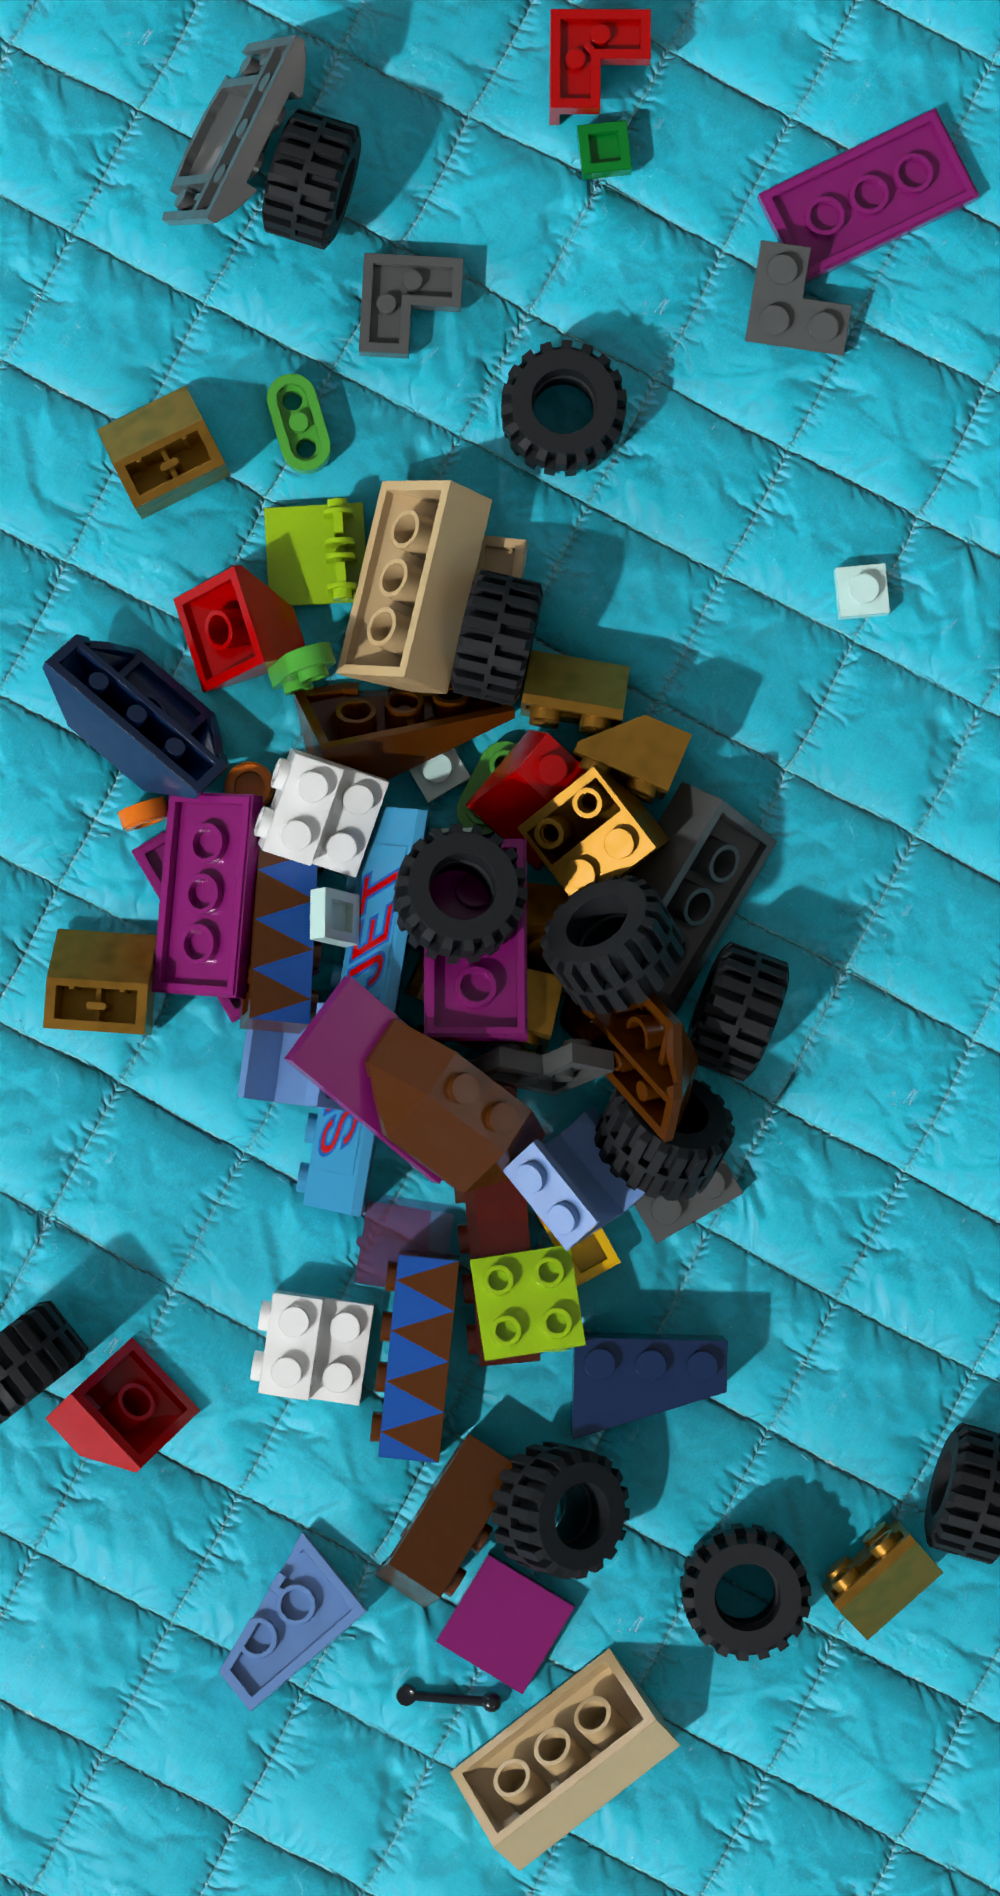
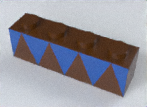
(281, 948)
(417, 1355)

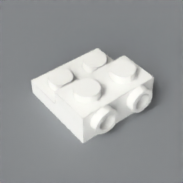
(320, 812)
(313, 1347)

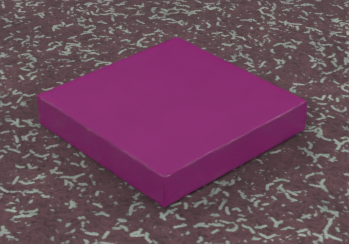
(505, 1623)

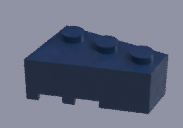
(642, 1375)

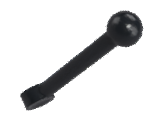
(407, 1695)

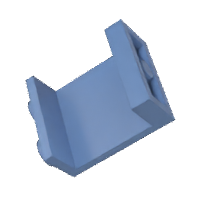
(271, 1078)
(571, 1183)

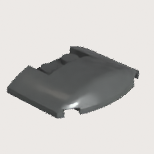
(236, 131)

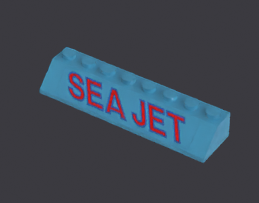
(342, 1146)

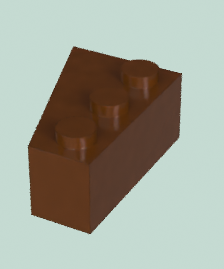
(447, 1525)

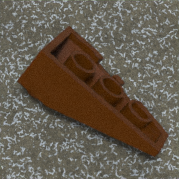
(391, 727)

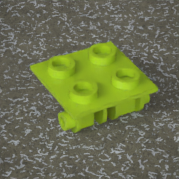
(315, 551)
(527, 1303)

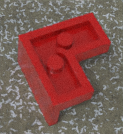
(582, 43)

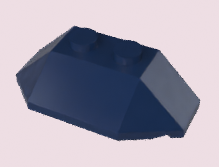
(137, 716)

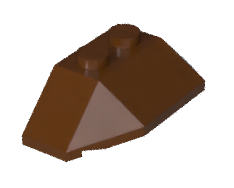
(650, 1057)
(446, 1109)

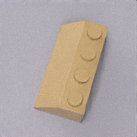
(414, 585)
(563, 1760)

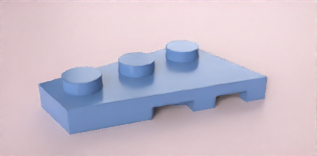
(293, 1624)

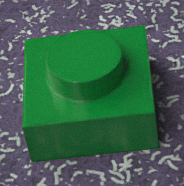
(604, 150)

